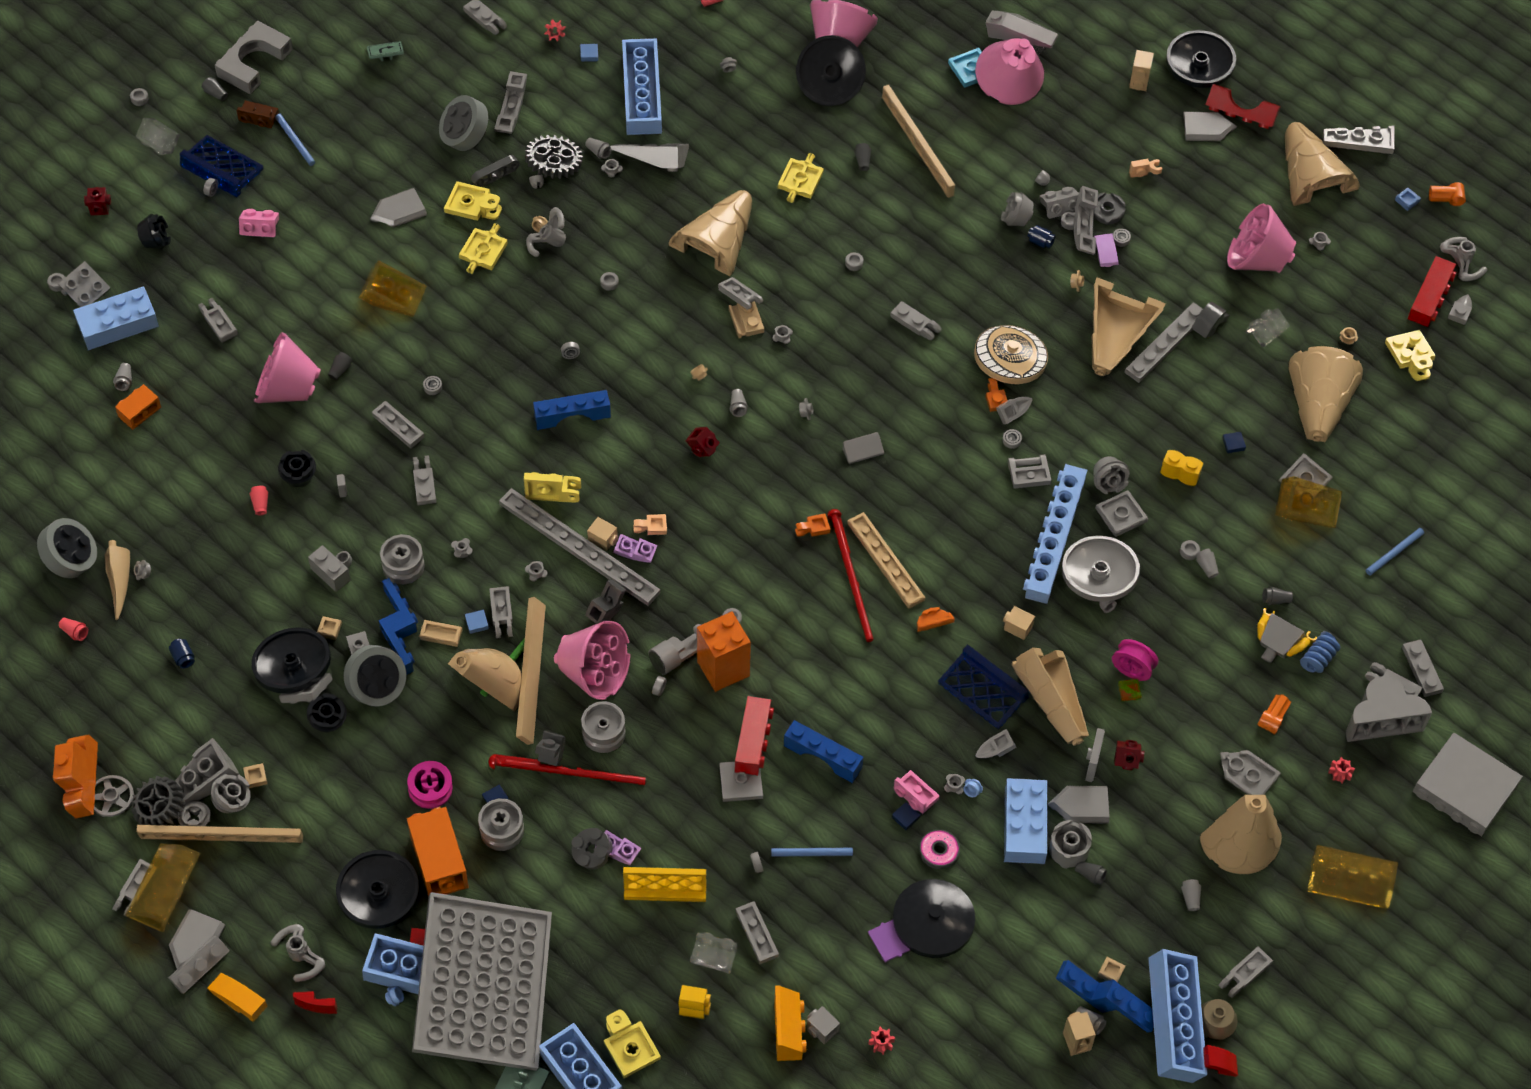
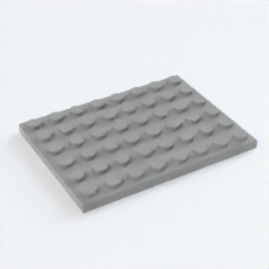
(482, 982)

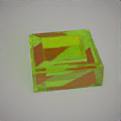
(1129, 690)

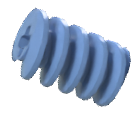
(1320, 653)

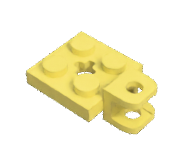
(480, 202)
(1417, 360)
(551, 487)
(624, 1035)

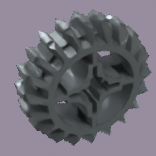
(153, 797)

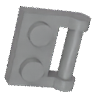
(1031, 475)

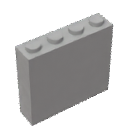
(1467, 784)

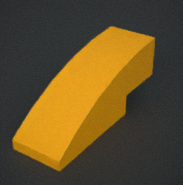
(238, 996)

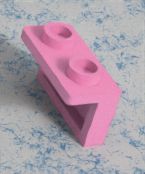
(258, 223)
(915, 791)

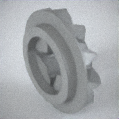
(195, 808)

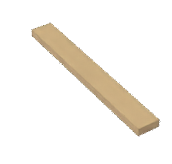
(918, 141)
(530, 671)
(220, 833)

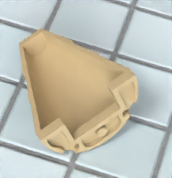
(1313, 165)
(718, 231)
(1117, 325)
(1323, 387)
(492, 672)
(1054, 691)
(1244, 836)

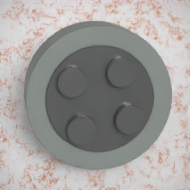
(463, 123)

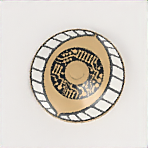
(1010, 354)

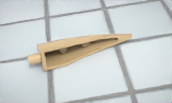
(117, 569)

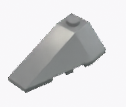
(1011, 25)
(663, 156)
(206, 766)

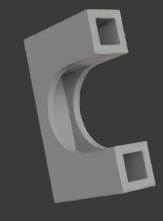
(257, 38)

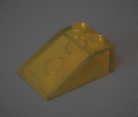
(392, 290)
(1308, 502)

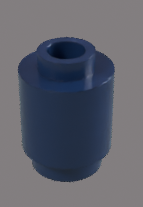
(1041, 236)
(182, 653)

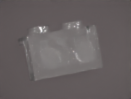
(1268, 326)
(714, 952)

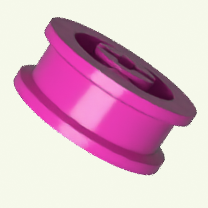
(1135, 660)
(430, 795)

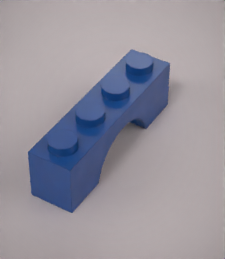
(552, 411)
(807, 741)

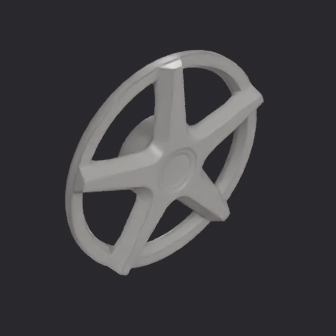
(112, 795)

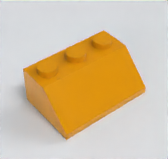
(789, 1024)

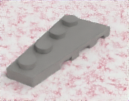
(1358, 139)

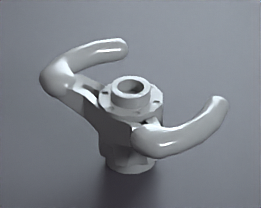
(549, 233)
(1463, 256)
(299, 951)

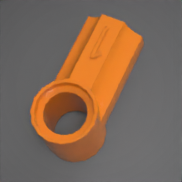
(1453, 193)
(1273, 716)

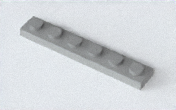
(1163, 344)

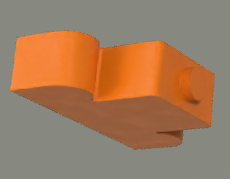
(76, 773)

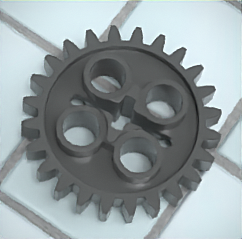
(553, 156)

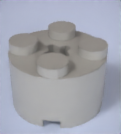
(1070, 843)

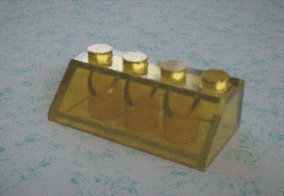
(1352, 876)
(163, 885)

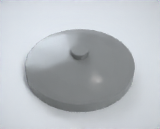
(1100, 568)

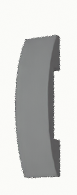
(512, 103)
(1083, 220)

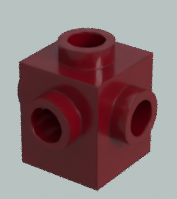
(97, 201)
(702, 442)
(1128, 754)

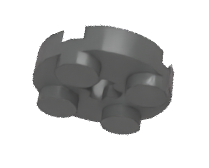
(581, 844)

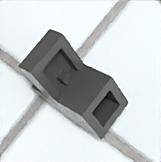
(1209, 319)
(608, 604)
(551, 748)

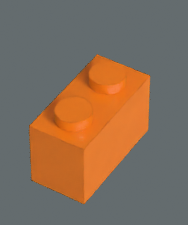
(138, 406)

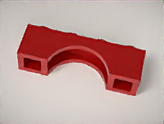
(1221, 99)

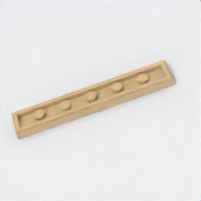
(886, 560)

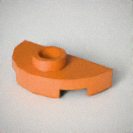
(934, 618)

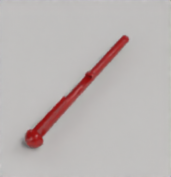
(835, 516)
(534, 765)

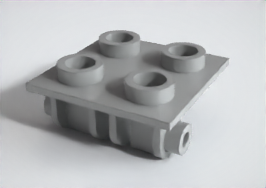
(83, 285)

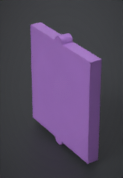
(887, 941)

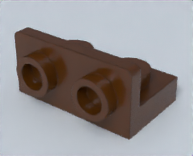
(257, 114)

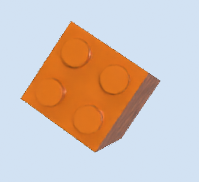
(723, 651)
(437, 851)

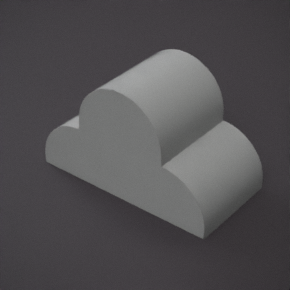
(1387, 712)

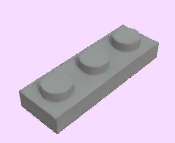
(398, 424)
(1422, 668)
(757, 932)
(198, 964)

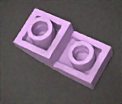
(1106, 250)
(635, 550)
(623, 850)

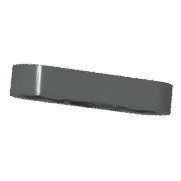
(488, 175)

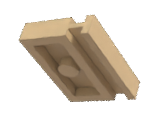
(746, 321)

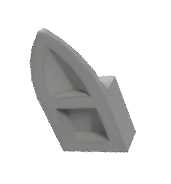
(1461, 309)
(1013, 409)
(996, 745)

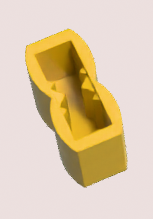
(1182, 468)
(694, 1002)

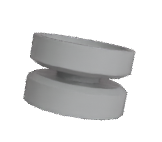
(402, 559)
(603, 727)
(501, 824)

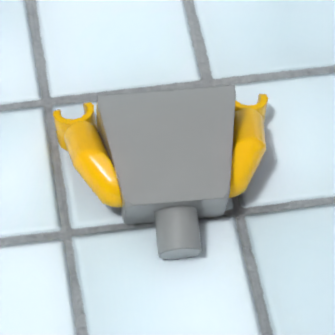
(1280, 637)

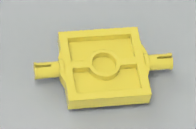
(800, 178)
(483, 248)

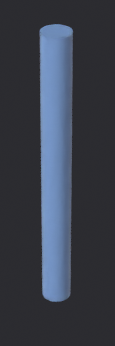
(295, 139)
(1395, 551)
(775, 852)

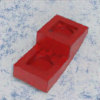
(309, 1002)
(1220, 1060)

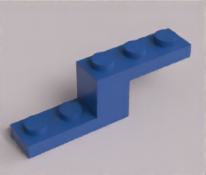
(398, 624)
(1106, 995)

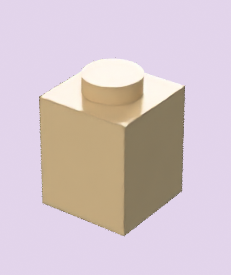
(602, 534)
(1018, 622)

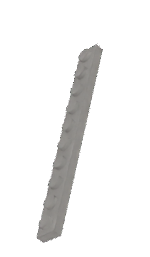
(579, 546)

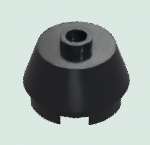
(153, 232)
(297, 468)
(326, 713)

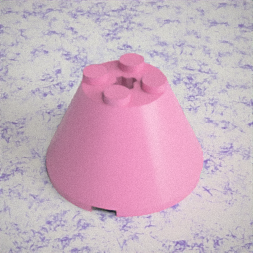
(841, 20)
(1010, 71)
(1262, 242)
(286, 374)
(595, 658)

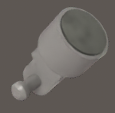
(672, 652)

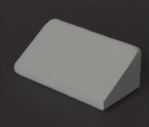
(863, 448)

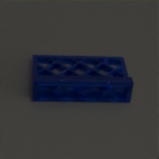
(205, 170)
(997, 678)

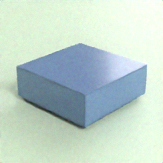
(589, 52)
(1407, 199)
(476, 621)

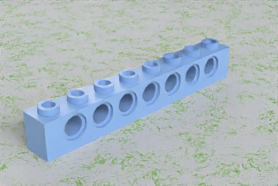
(1041, 590)

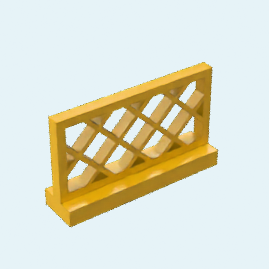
(667, 885)

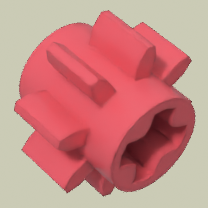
(559, 30)
(1341, 770)
(885, 1036)

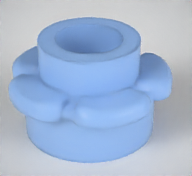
(972, 787)
(394, 995)

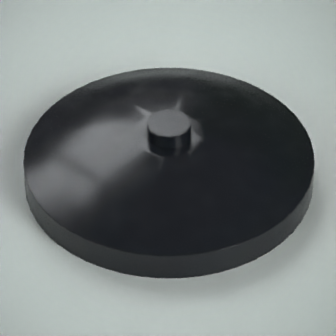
(1201, 58)
(831, 70)
(291, 660)
(377, 889)
(934, 918)

